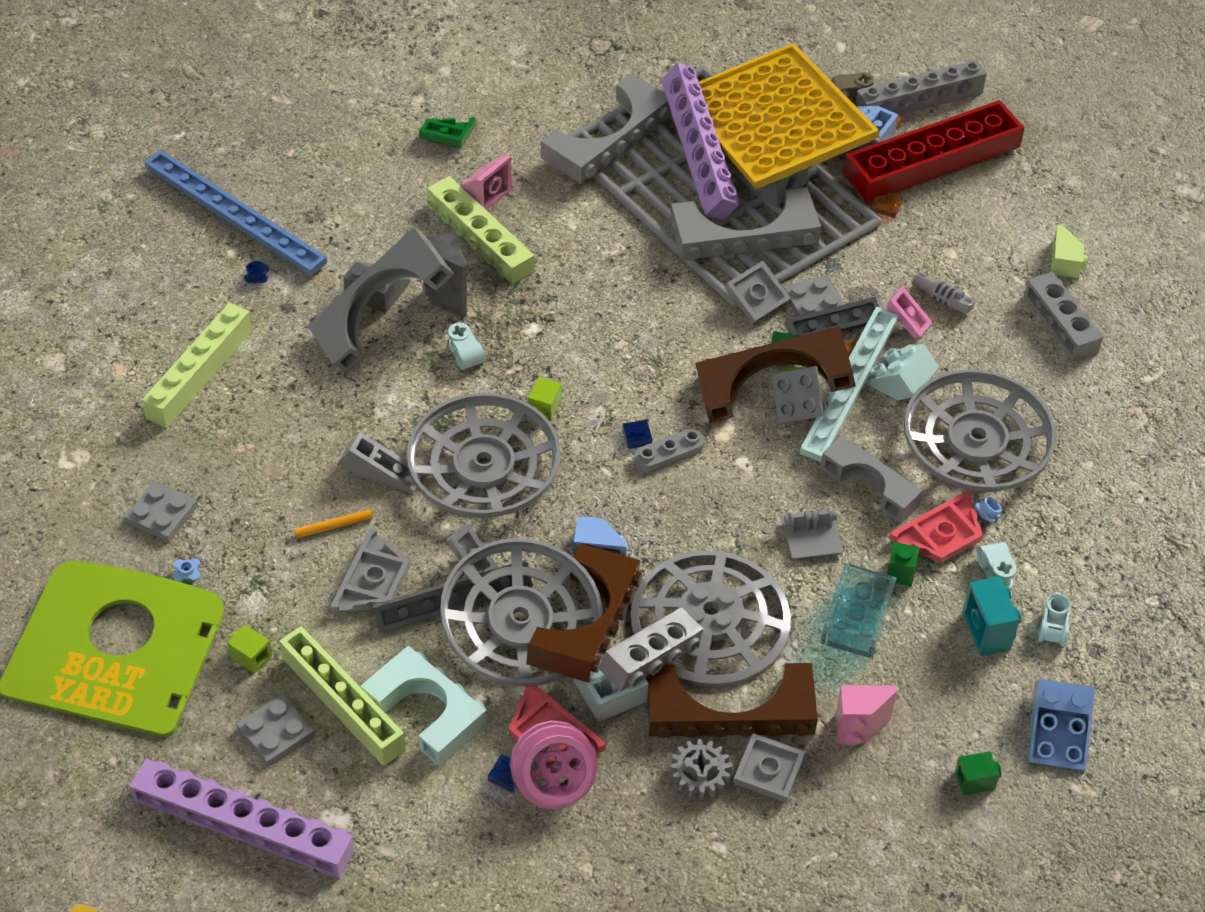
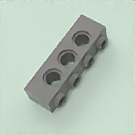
(1063, 316)
(651, 649)

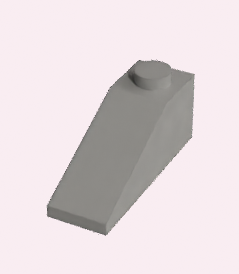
(376, 463)

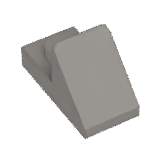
(463, 543)

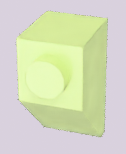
(1067, 254)

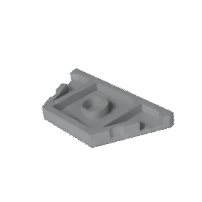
(372, 576)

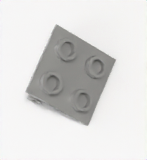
(798, 395)
(812, 534)

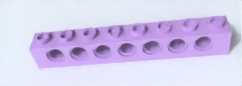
(700, 142)
(329, 859)

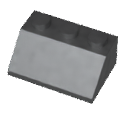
(453, 293)

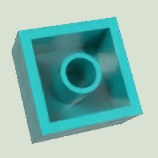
(991, 615)

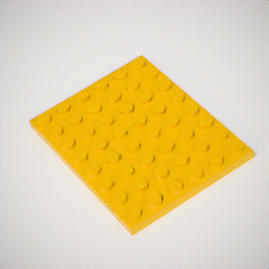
(782, 116)

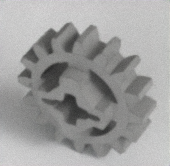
(713, 764)

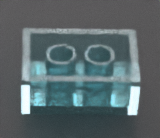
(858, 610)

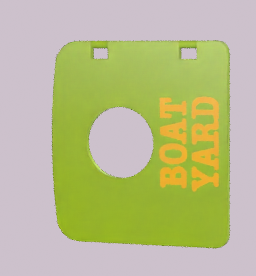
(66, 673)

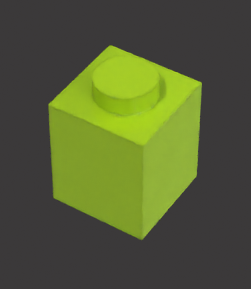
(546, 396)
(249, 648)

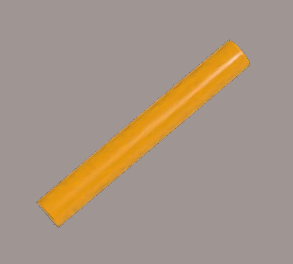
(333, 524)

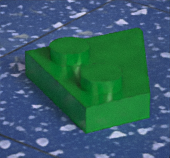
(447, 131)

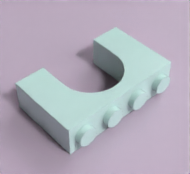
(412, 673)

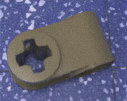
(850, 83)

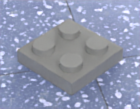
(757, 292)
(813, 295)
(161, 511)
(275, 730)
(769, 767)

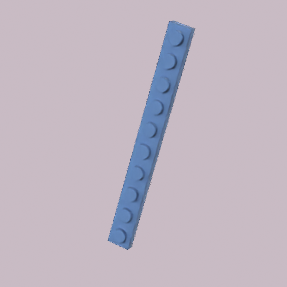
(236, 213)

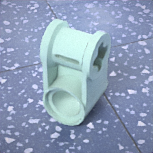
(464, 346)
(996, 562)
(1054, 624)

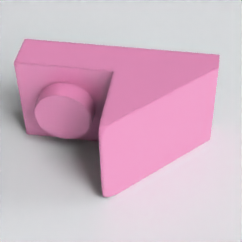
(909, 312)

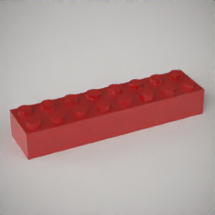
(933, 150)

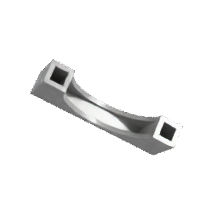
(584, 157)
(702, 238)
(338, 324)

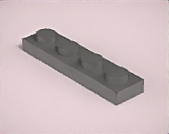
(846, 316)

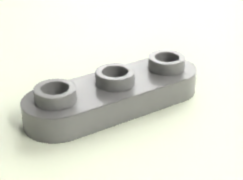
(684, 445)

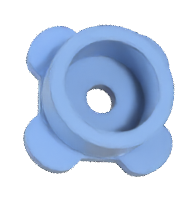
(988, 509)
(188, 576)

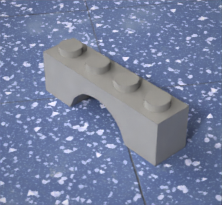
(847, 461)

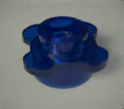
(256, 272)

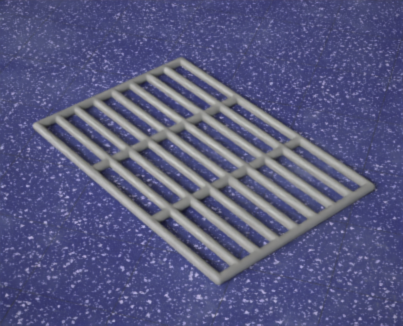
(744, 207)

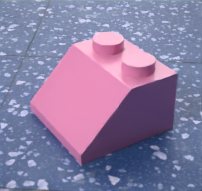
(490, 182)
(863, 712)

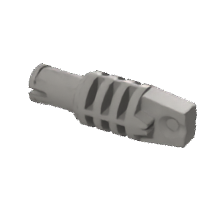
(944, 293)

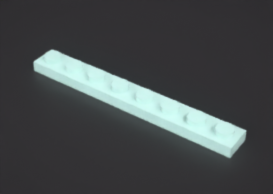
(841, 402)

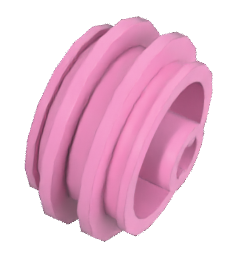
(539, 745)

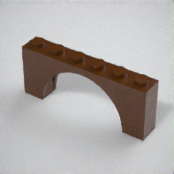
(724, 375)
(580, 650)
(787, 712)

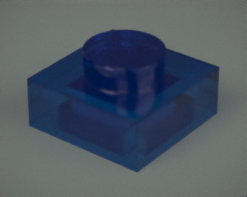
(636, 434)
(501, 774)

